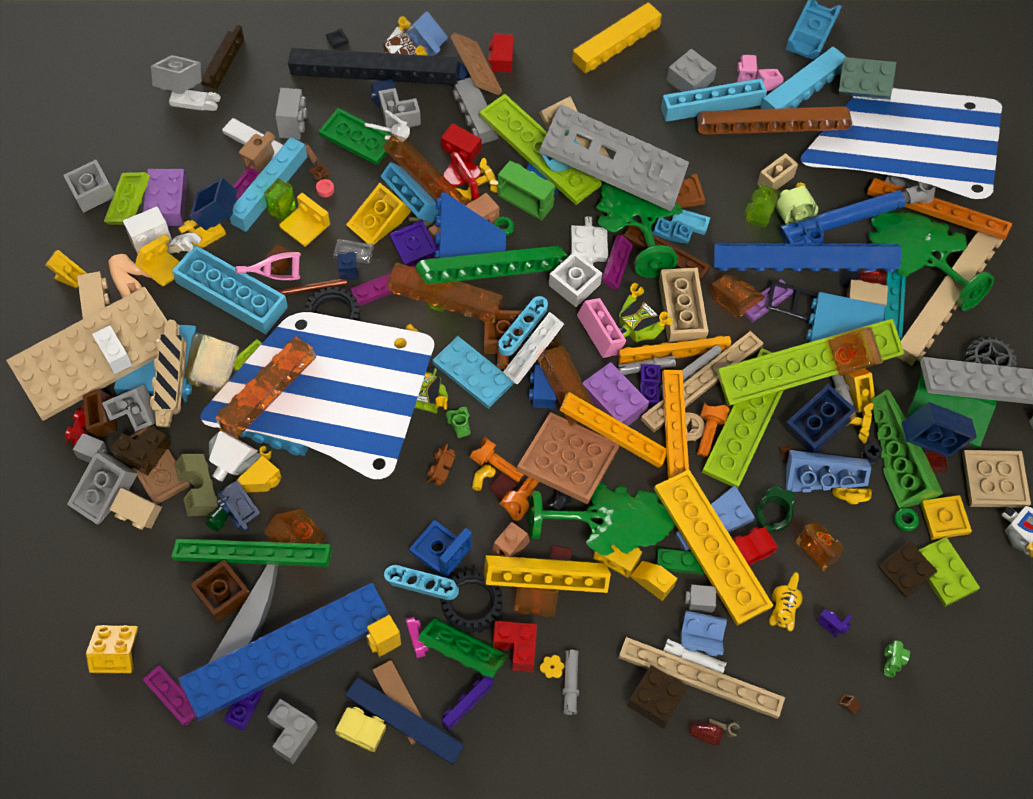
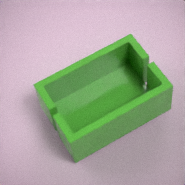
(526, 190)

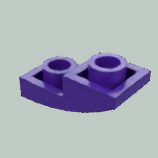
(650, 383)
(242, 711)

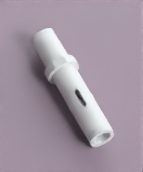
(695, 657)

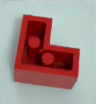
(521, 639)

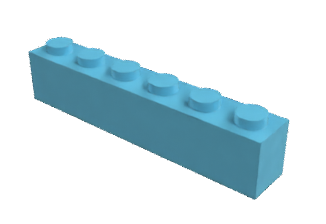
(805, 81)
(715, 98)
(281, 166)

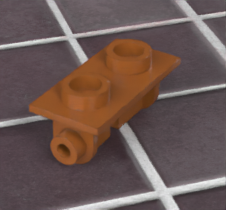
(436, 471)

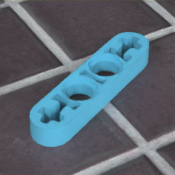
(522, 325)
(420, 584)

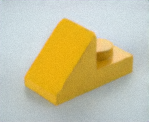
(65, 269)

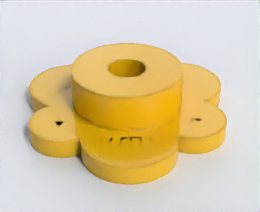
(554, 662)

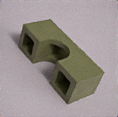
(194, 470)

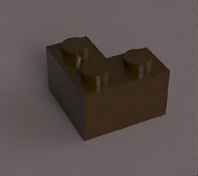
(141, 454)

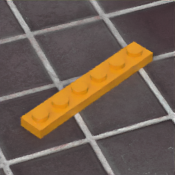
(679, 349)
(675, 422)
(613, 430)

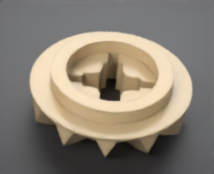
(696, 423)

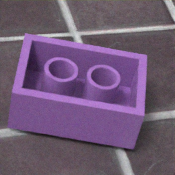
(168, 192)
(616, 395)

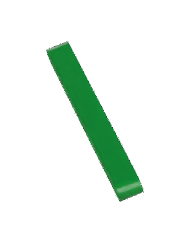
(490, 264)

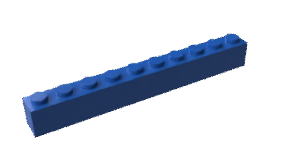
(807, 256)

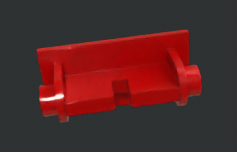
(75, 432)

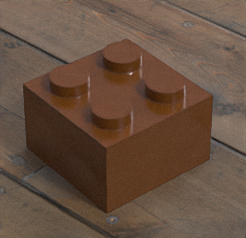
(220, 591)

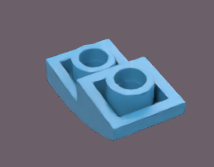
(671, 231)

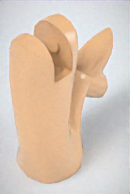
(119, 267)

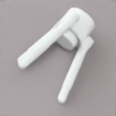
(398, 129)

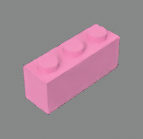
(601, 328)

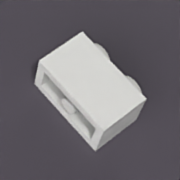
(112, 349)

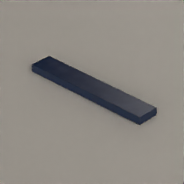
(405, 721)

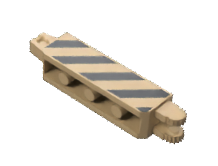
(169, 374)

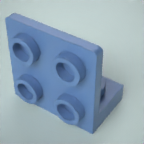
(427, 33)
(703, 633)

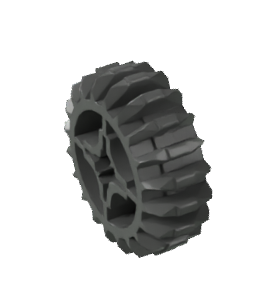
(994, 352)

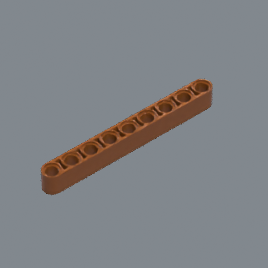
(774, 120)

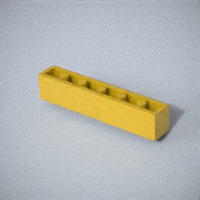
(616, 38)
(546, 574)

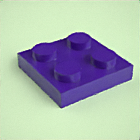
(413, 243)

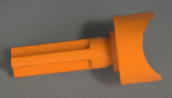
(713, 415)
(486, 454)
(516, 502)

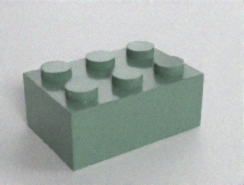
(867, 78)

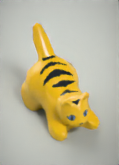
(787, 600)

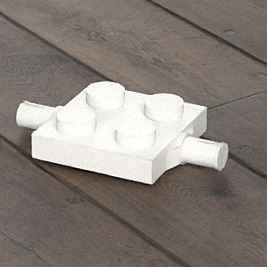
(589, 242)

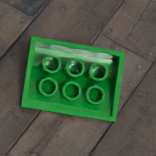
(978, 409)

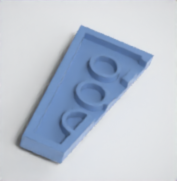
(731, 511)

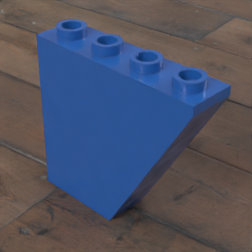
(464, 231)

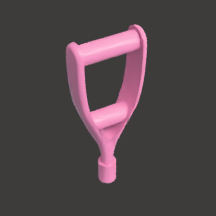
(266, 264)

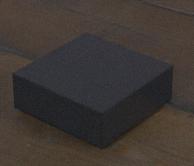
(337, 38)

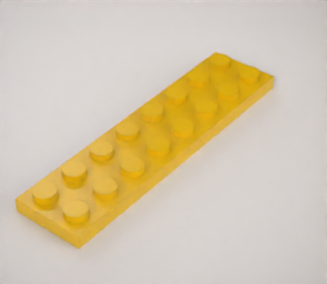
(713, 547)

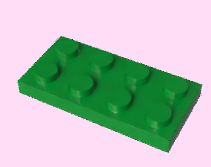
(354, 136)
(463, 648)

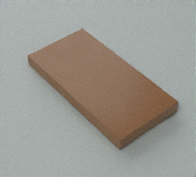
(476, 64)
(163, 479)

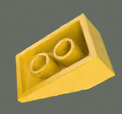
(378, 215)

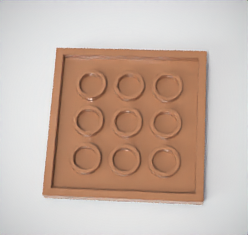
(568, 458)

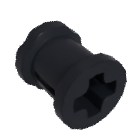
(872, 453)
(559, 502)

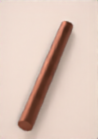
(313, 287)

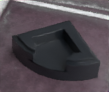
(848, 276)

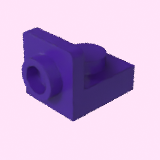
(832, 623)

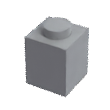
(87, 446)
(701, 598)

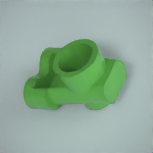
(459, 421)
(896, 658)

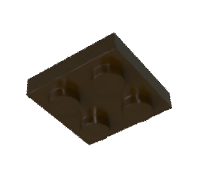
(908, 569)

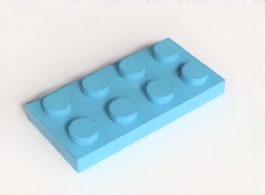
(472, 372)

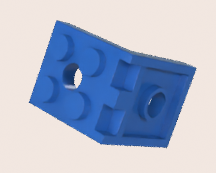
(453, 548)

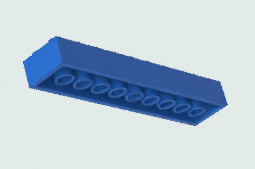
(282, 652)

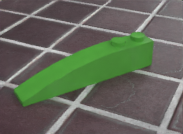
(908, 479)

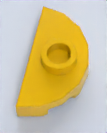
(852, 495)

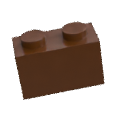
(95, 415)

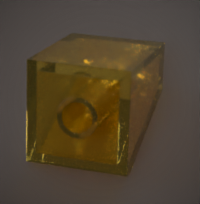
(210, 362)

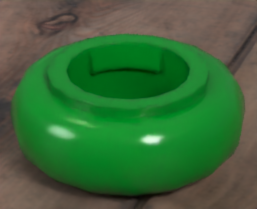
(506, 221)
(906, 512)

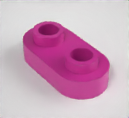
(414, 628)

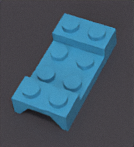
(812, 29)

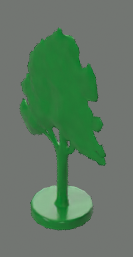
(621, 208)
(918, 240)
(625, 518)

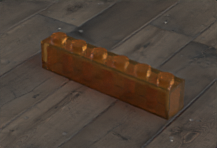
(421, 169)
(450, 295)
(265, 387)

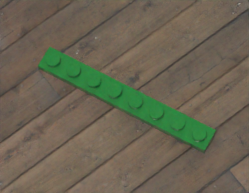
(252, 552)

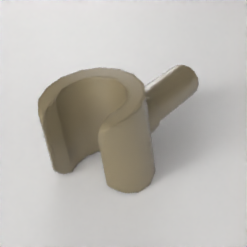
(726, 728)

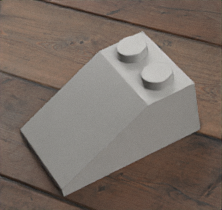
(100, 486)

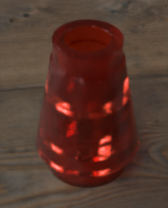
(877, 276)
(708, 733)

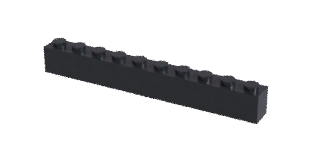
(374, 66)

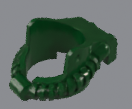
(782, 497)

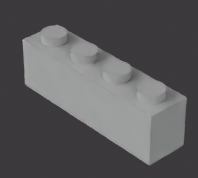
(471, 103)

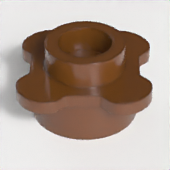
(319, 175)

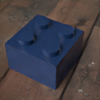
(214, 204)

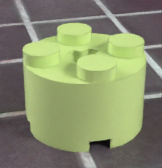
(796, 205)

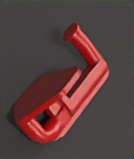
(463, 172)

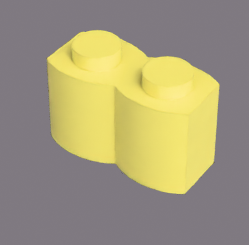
(361, 729)

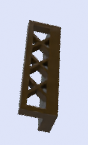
(223, 58)

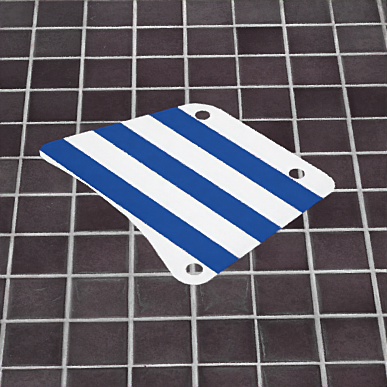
(917, 138)
(349, 399)

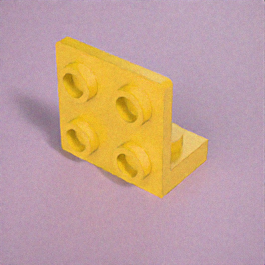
(306, 221)
(156, 261)
(111, 649)

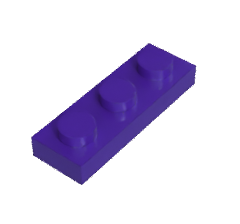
(466, 702)

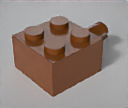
(496, 330)

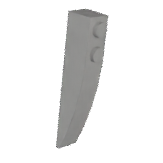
(251, 616)

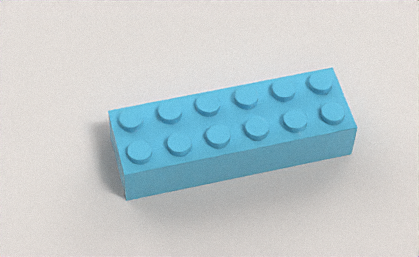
(231, 292)

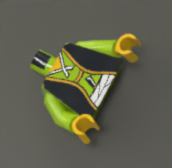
(639, 319)
(432, 392)

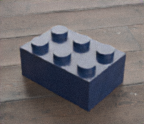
(821, 419)
(939, 429)

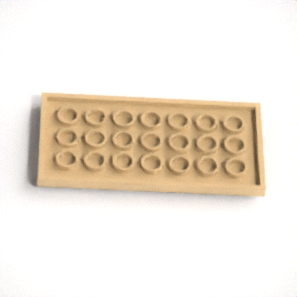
(71, 363)

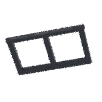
(797, 291)

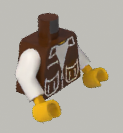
(400, 42)

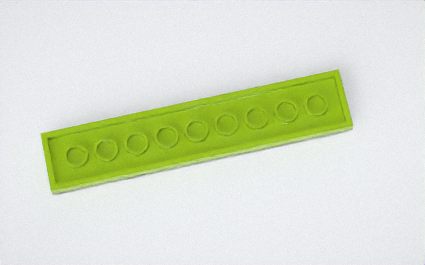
(796, 365)

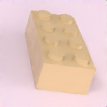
(684, 302)

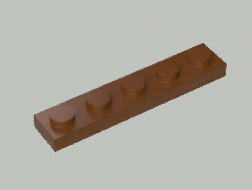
(685, 260)

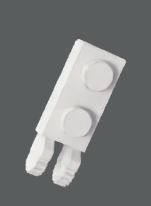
(195, 100)
(183, 243)

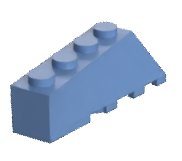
(821, 471)

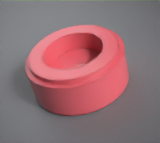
(325, 188)

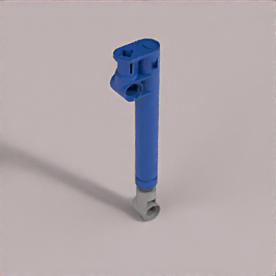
(812, 228)

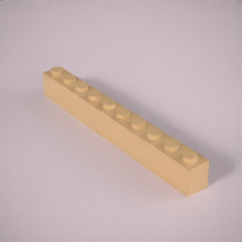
(946, 298)

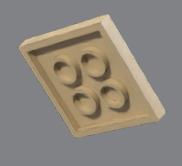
(996, 478)

